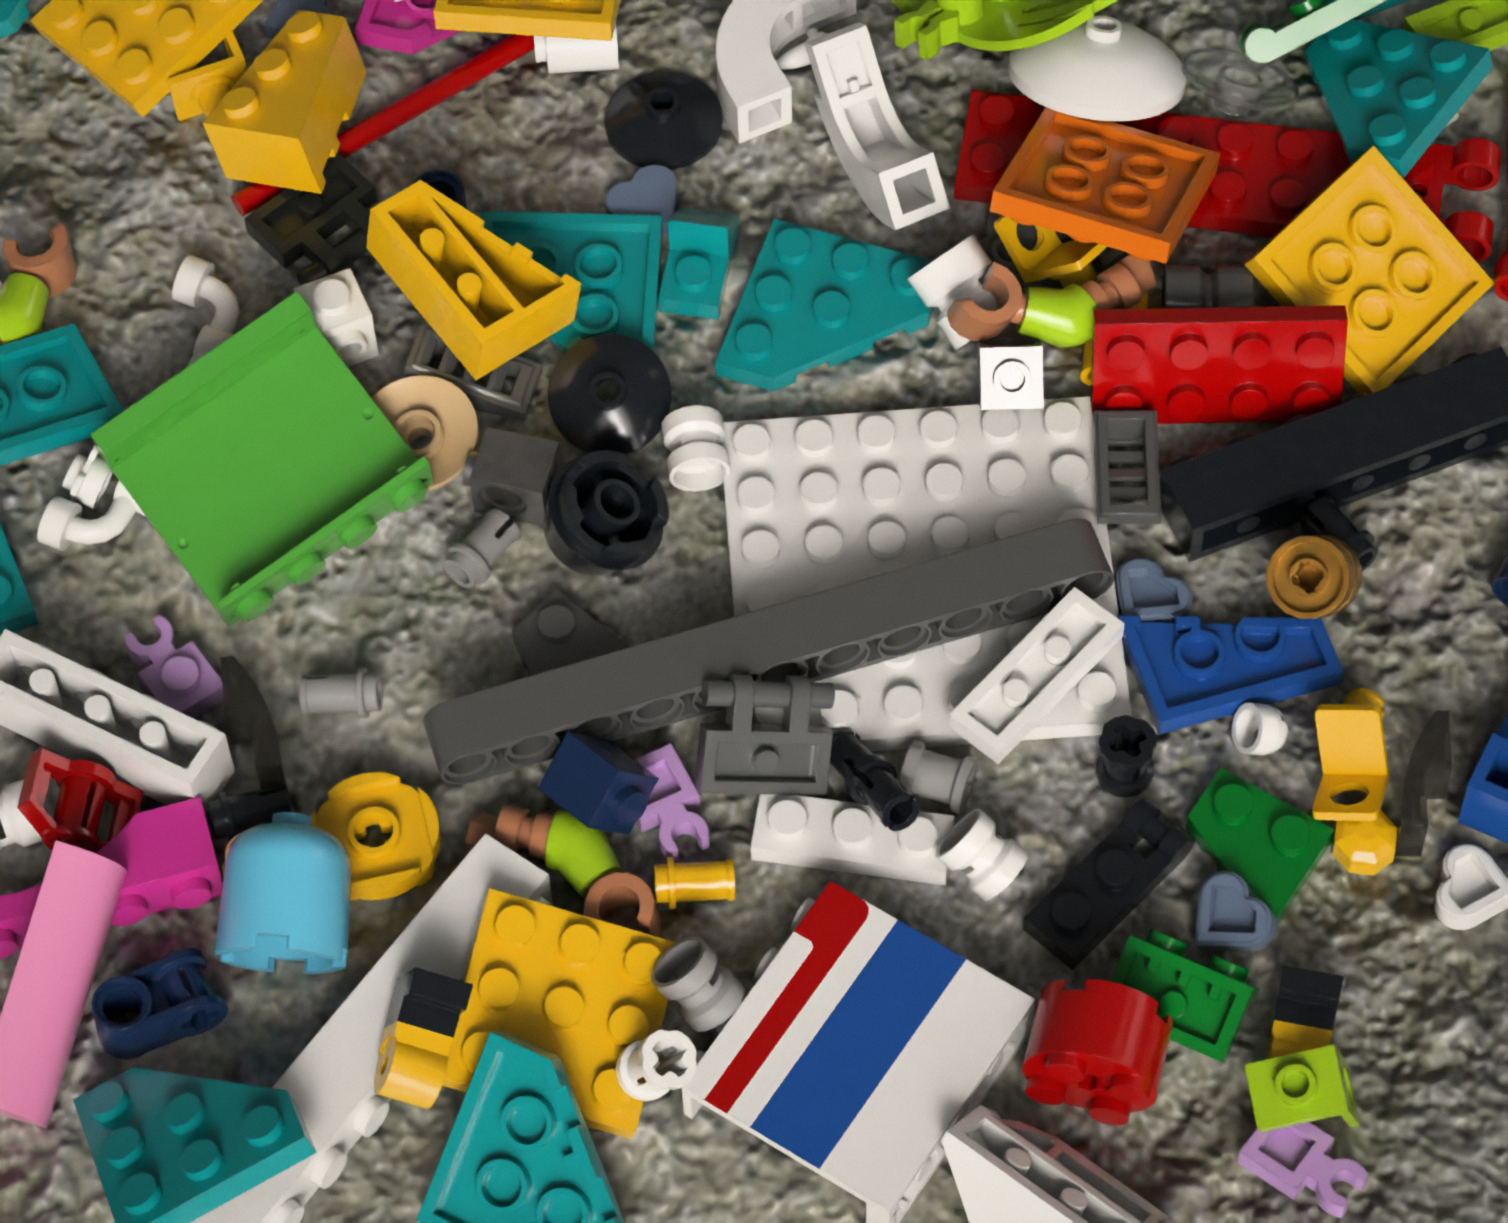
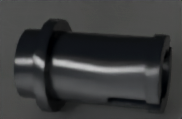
(1334, 522)
(242, 811)

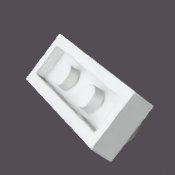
(1036, 675)
(847, 839)

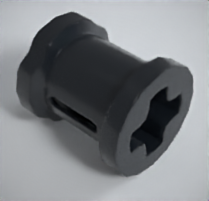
(1132, 752)

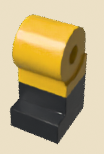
(1304, 1011)
(419, 1036)

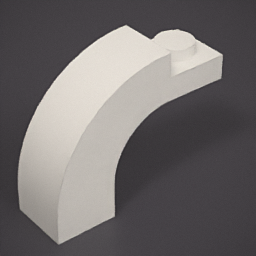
(749, 80)
(883, 162)

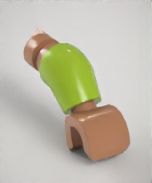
(32, 283)
(1051, 314)
(578, 854)

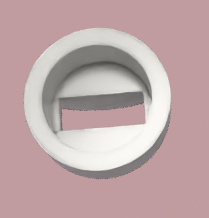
(1258, 729)

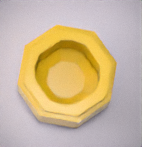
(1365, 845)

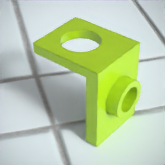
(1301, 1089)

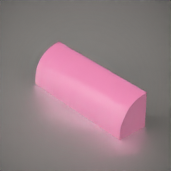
(54, 979)

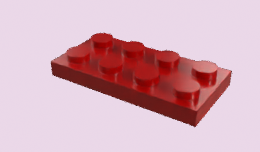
(1219, 362)

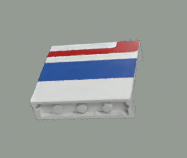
(861, 1050)

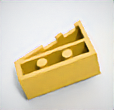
(467, 282)

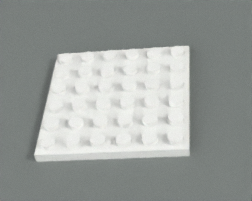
(894, 488)

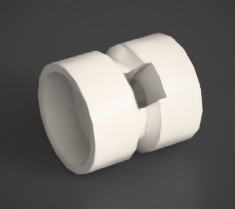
(955, 277)

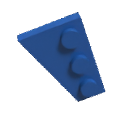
(1210, 669)

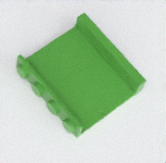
(262, 461)

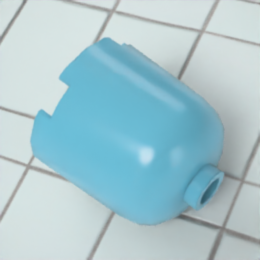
(285, 897)

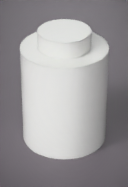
(576, 55)

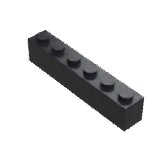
(1339, 452)

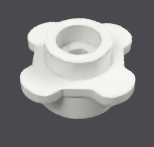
(87, 479)

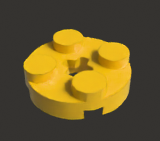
(398, 808)

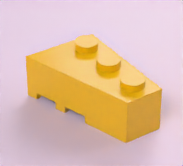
(289, 105)

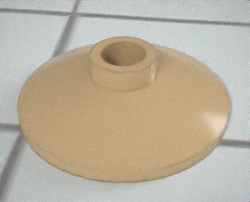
(434, 409)

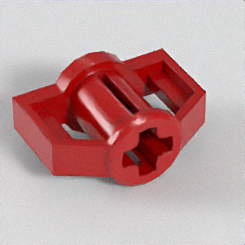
(79, 802)

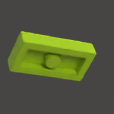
(1465, 21)

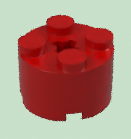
(1096, 1049)

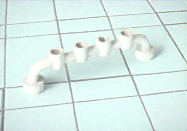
(62, 518)

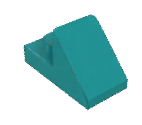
(697, 262)

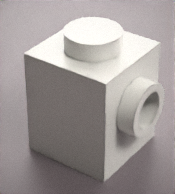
(342, 315)

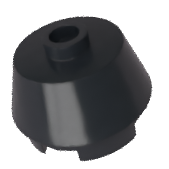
(604, 514)

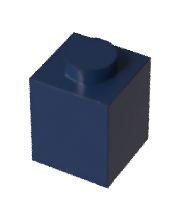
(598, 783)

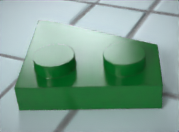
(1258, 838)

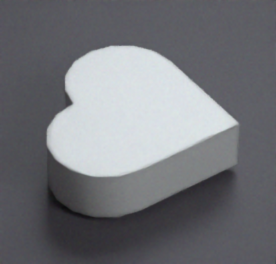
(1470, 888)

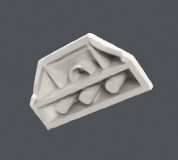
(1033, 1177)

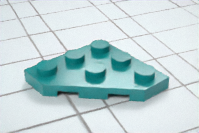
(1392, 87)
(608, 253)
(817, 304)
(186, 1142)
(519, 1147)

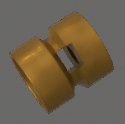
(1314, 576)

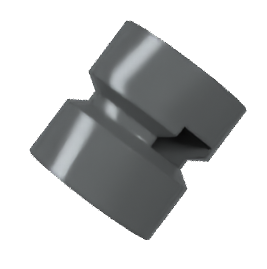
(1190, 288)

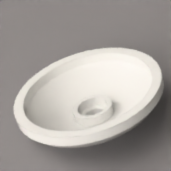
(1101, 72)

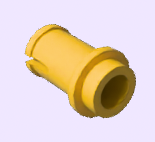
(693, 881)

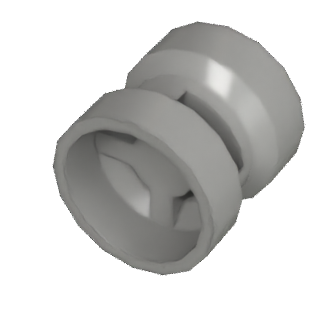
(701, 988)

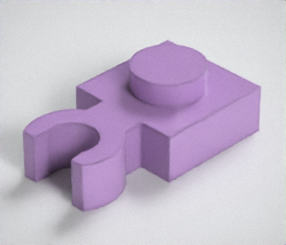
(173, 676)
(672, 802)
(1300, 1158)

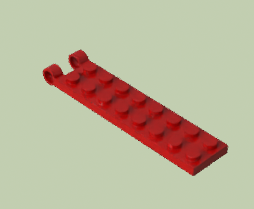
(1262, 169)

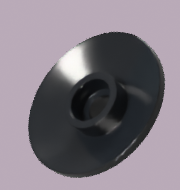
(668, 136)
(616, 425)

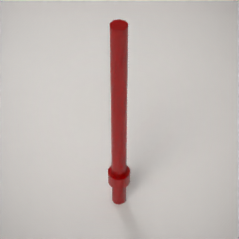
(405, 109)

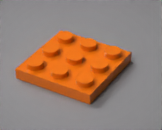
(1105, 184)

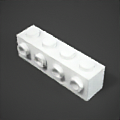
(107, 723)

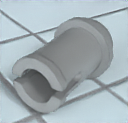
(470, 561)
(341, 693)

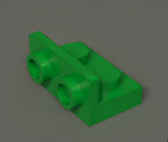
(1201, 999)

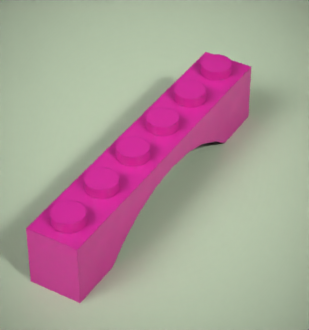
(166, 864)

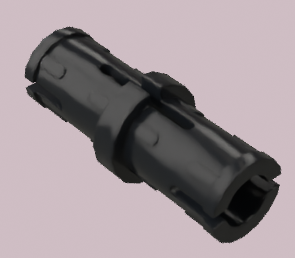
(873, 781)

